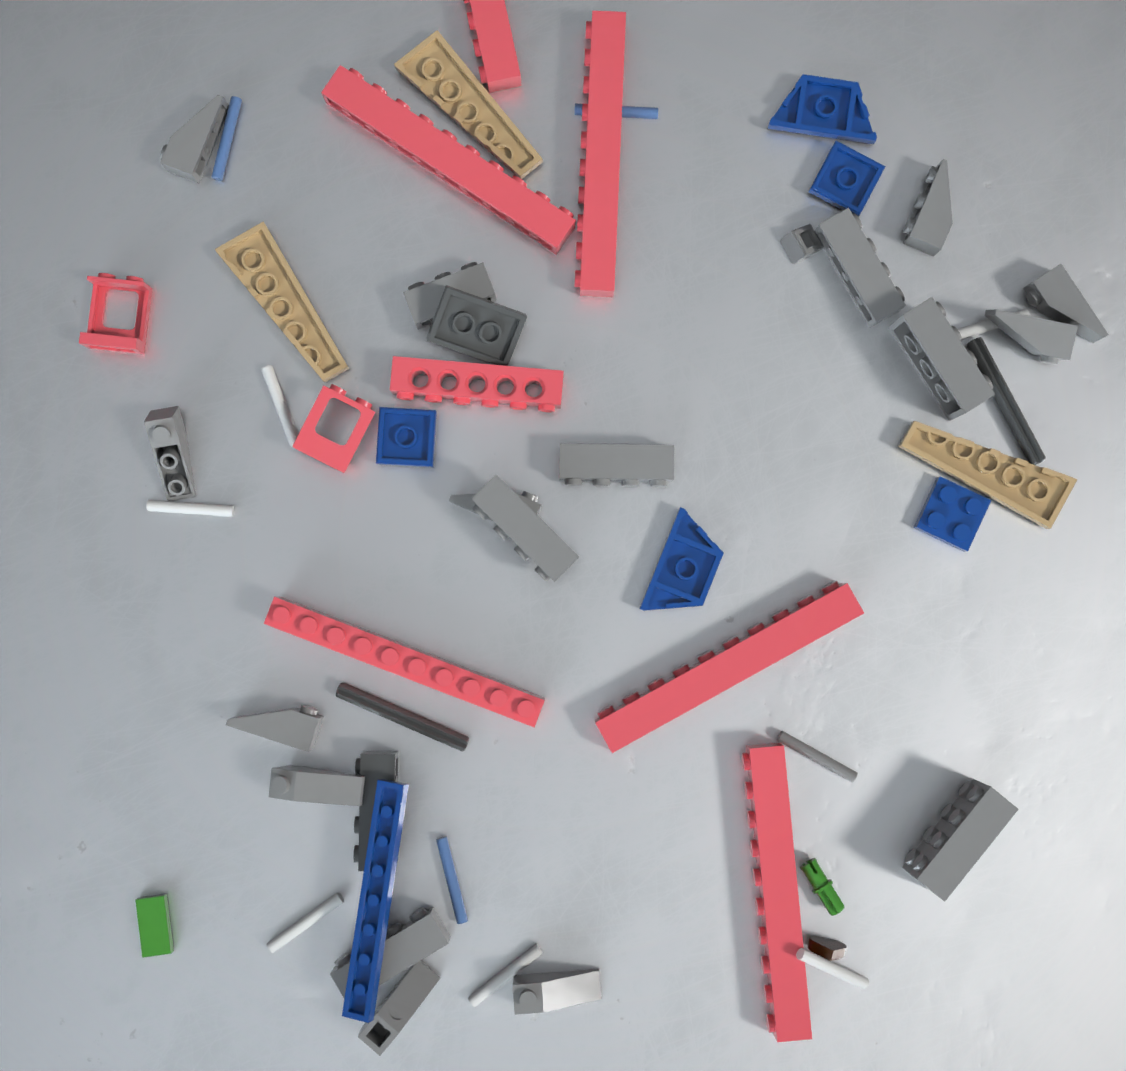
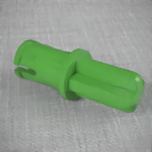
(822, 886)

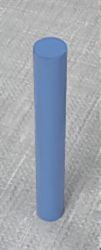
(629, 111)
(226, 138)
(452, 880)

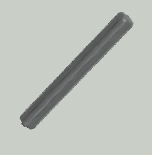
(1007, 402)
(402, 716)

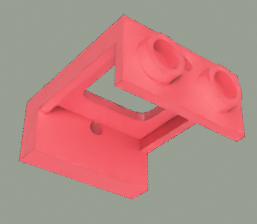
(116, 339)
(323, 449)

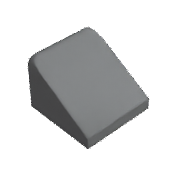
(801, 243)

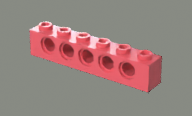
(406, 369)

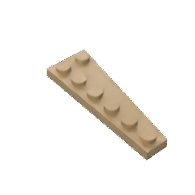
(452, 87)
(270, 280)
(1011, 481)

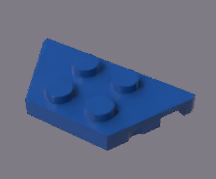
(825, 110)
(683, 568)

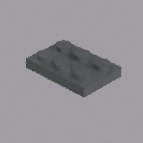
(476, 326)

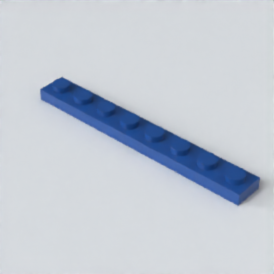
(375, 900)

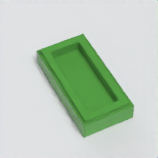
(154, 925)

